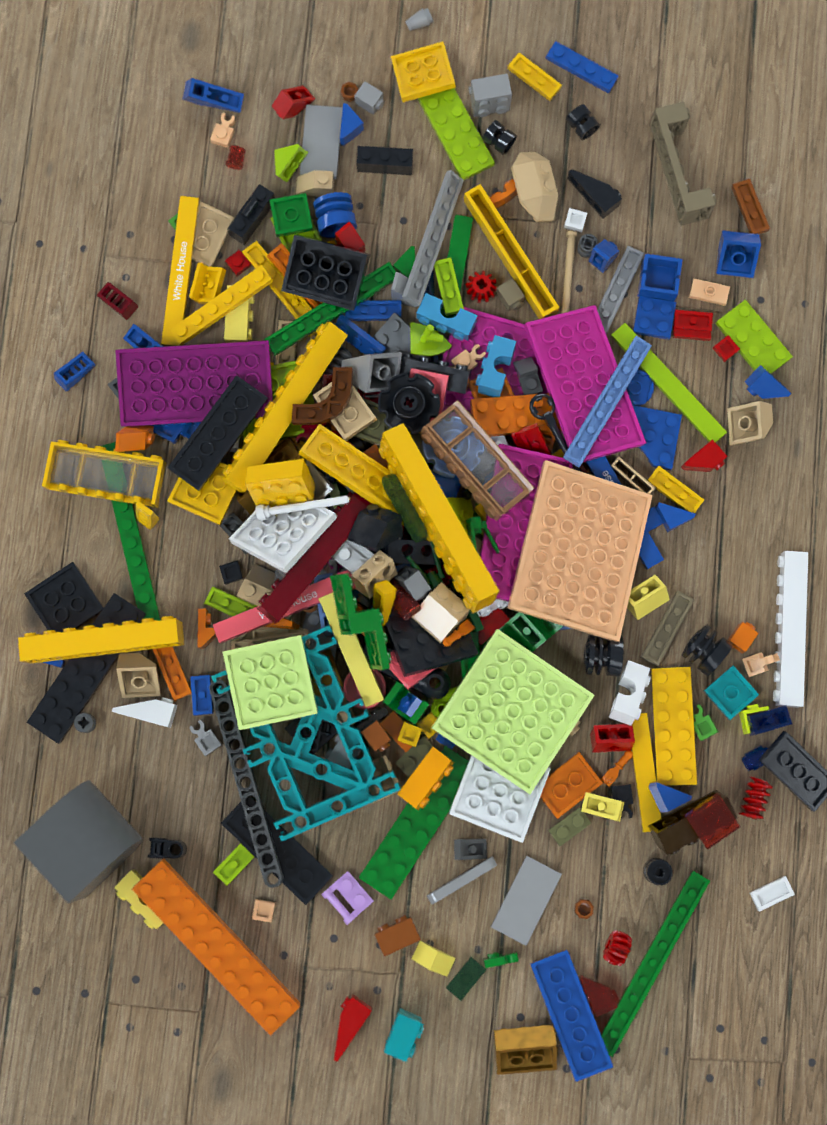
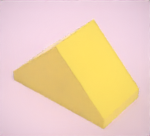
(433, 958)

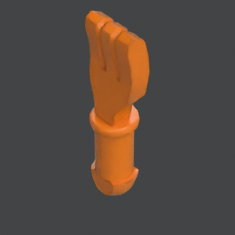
(463, 629)
(612, 774)

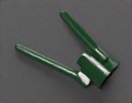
(432, 578)

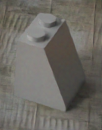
(374, 370)

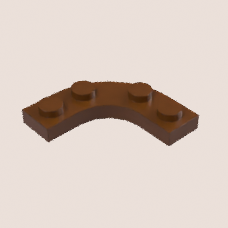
(331, 406)

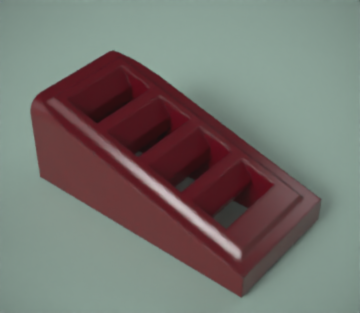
(126, 308)

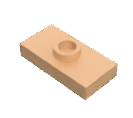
(709, 292)

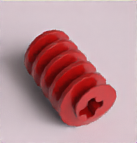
(755, 798)

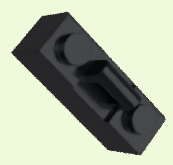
(251, 214)

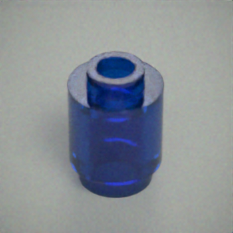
(751, 758)

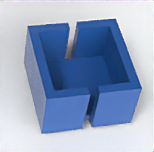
(658, 277)

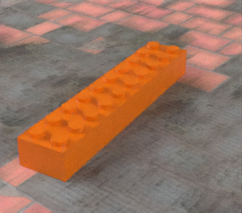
(216, 946)

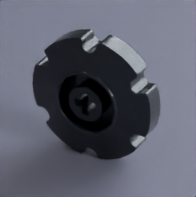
(416, 390)

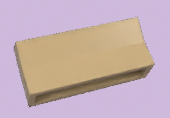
(635, 474)

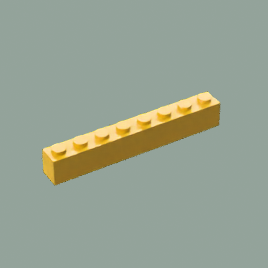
(510, 252)

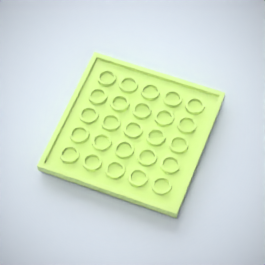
(513, 711)

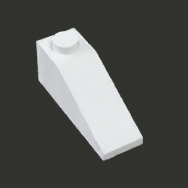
(152, 711)

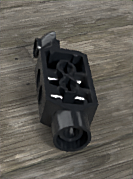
(394, 551)
(423, 685)

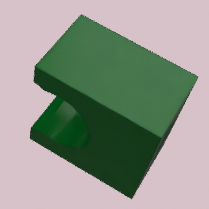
(393, 701)

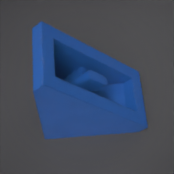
(350, 125)
(673, 516)
(667, 797)

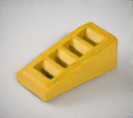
(146, 516)
(383, 598)

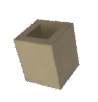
(510, 295)

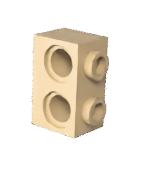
(376, 569)

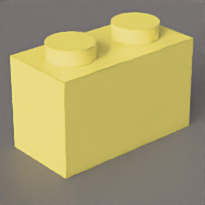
(647, 597)

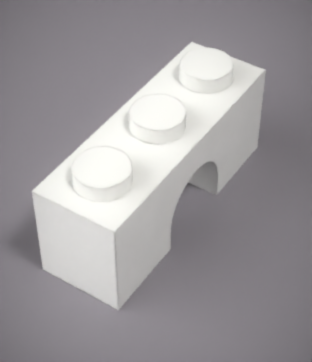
(635, 679)

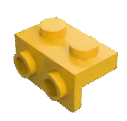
(206, 283)

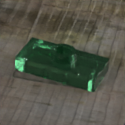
(465, 978)

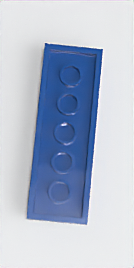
(571, 1015)

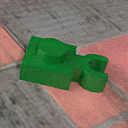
(495, 959)

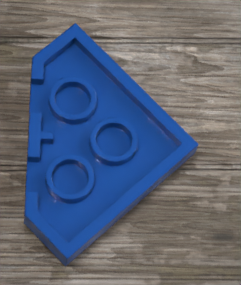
(660, 434)

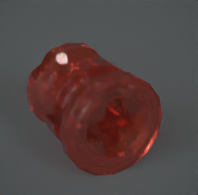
(235, 157)

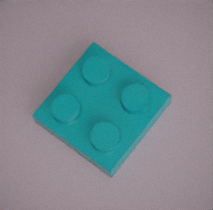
(731, 692)

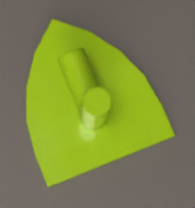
(426, 340)

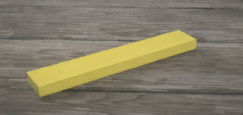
(354, 656)

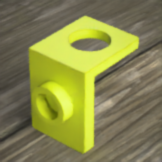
(743, 716)

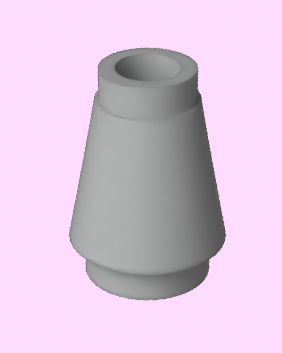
(420, 19)

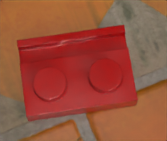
(692, 325)
(531, 439)

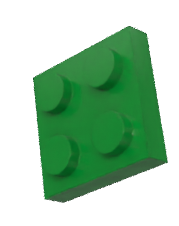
(291, 215)

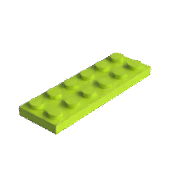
(457, 133)

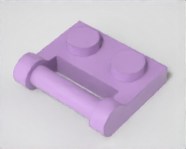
(352, 892)

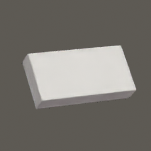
(772, 893)

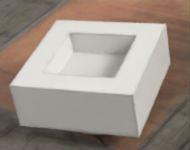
(575, 220)

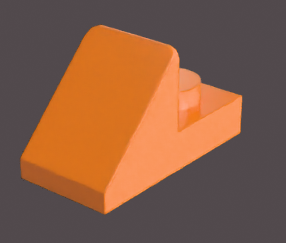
(205, 634)

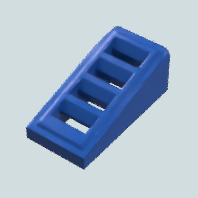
(72, 380)

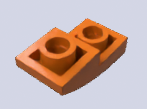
(509, 192)

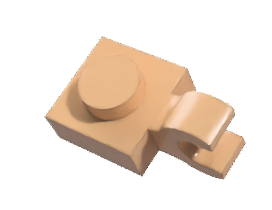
(758, 663)

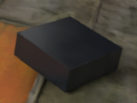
(231, 572)

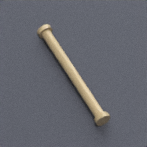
(571, 235)

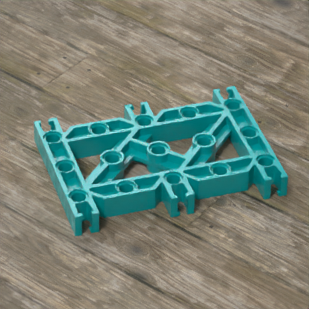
(298, 756)

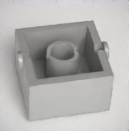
(490, 95)

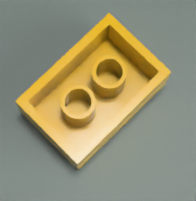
(280, 483)

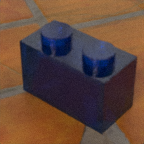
(769, 720)

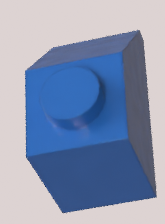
(603, 255)
(765, 385)

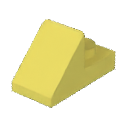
(602, 806)

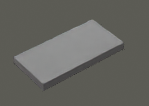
(321, 139)
(526, 900)

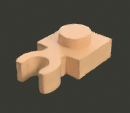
(223, 133)
(468, 358)

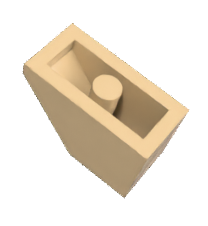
(315, 183)

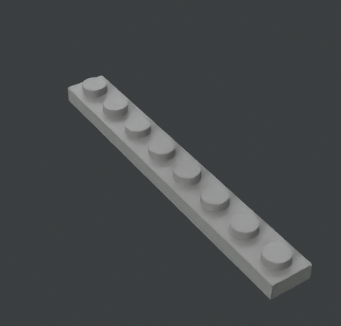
(432, 238)

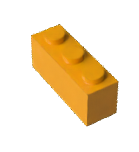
(426, 779)

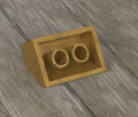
(525, 1049)

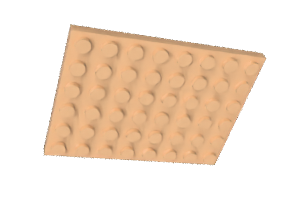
(580, 551)

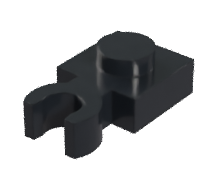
(624, 794)

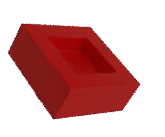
(238, 263)
(726, 348)

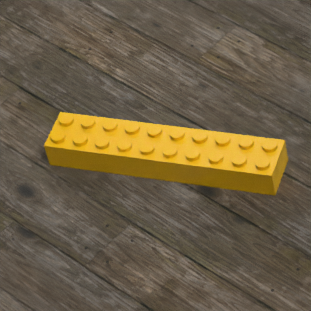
(439, 518)

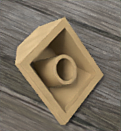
(749, 422)
(137, 676)

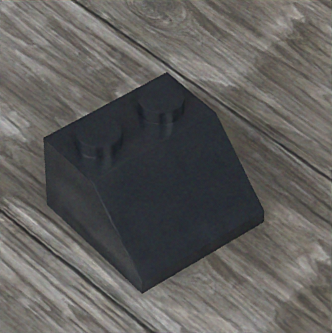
(376, 528)

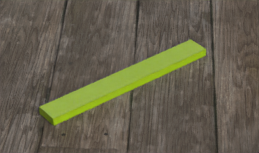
(673, 388)

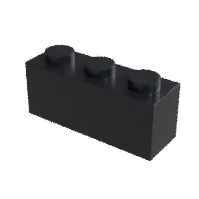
(384, 160)

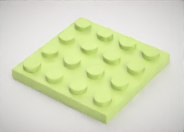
(270, 682)

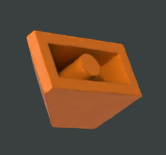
(134, 438)

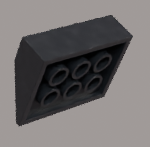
(325, 272)

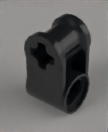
(162, 848)

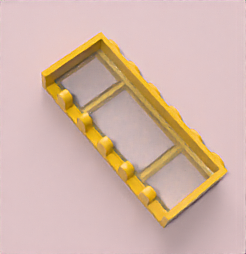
(104, 473)

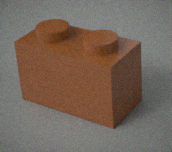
(377, 737)
(397, 936)

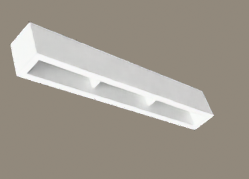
(791, 629)

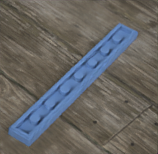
(607, 401)

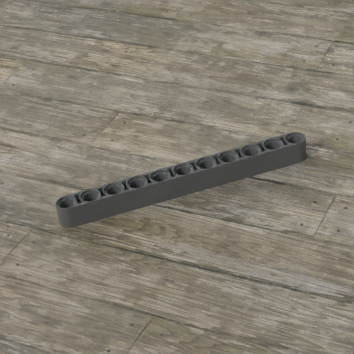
(252, 790)

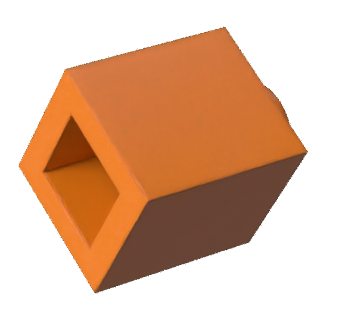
(743, 637)

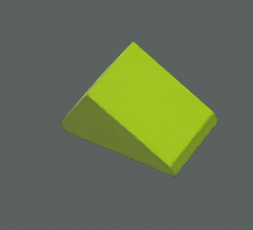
(288, 160)

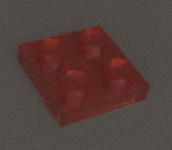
(712, 821)

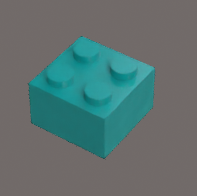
(403, 1035)

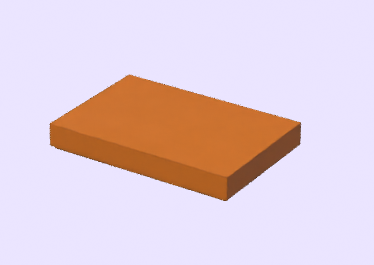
(568, 785)

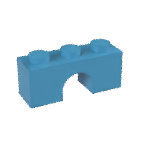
(460, 325)
(500, 352)

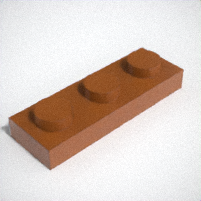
(750, 207)

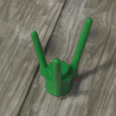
(475, 527)

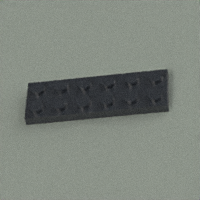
(217, 433)
(301, 871)

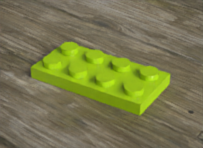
(754, 338)

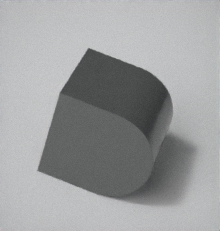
(79, 842)

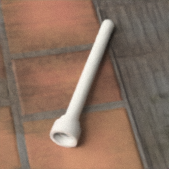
(264, 512)

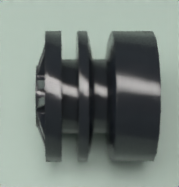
(707, 650)
(603, 655)

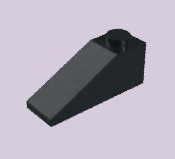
(597, 193)

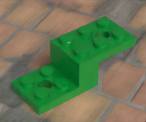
(362, 621)
(528, 631)

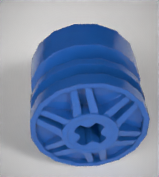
(333, 213)

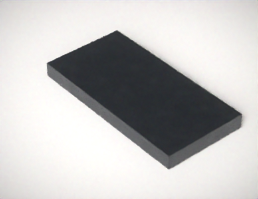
(797, 770)

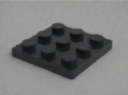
(64, 600)

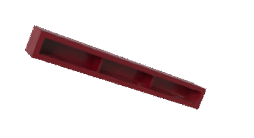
(303, 572)

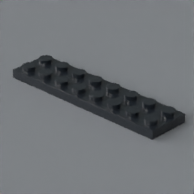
(80, 678)

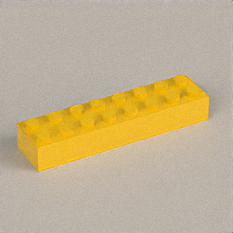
(101, 641)

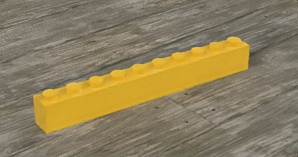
(279, 412)

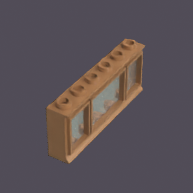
(476, 460)

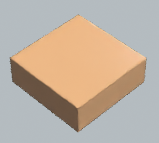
(263, 910)

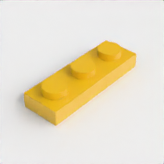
(534, 76)
(675, 490)

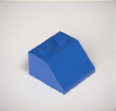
(738, 254)

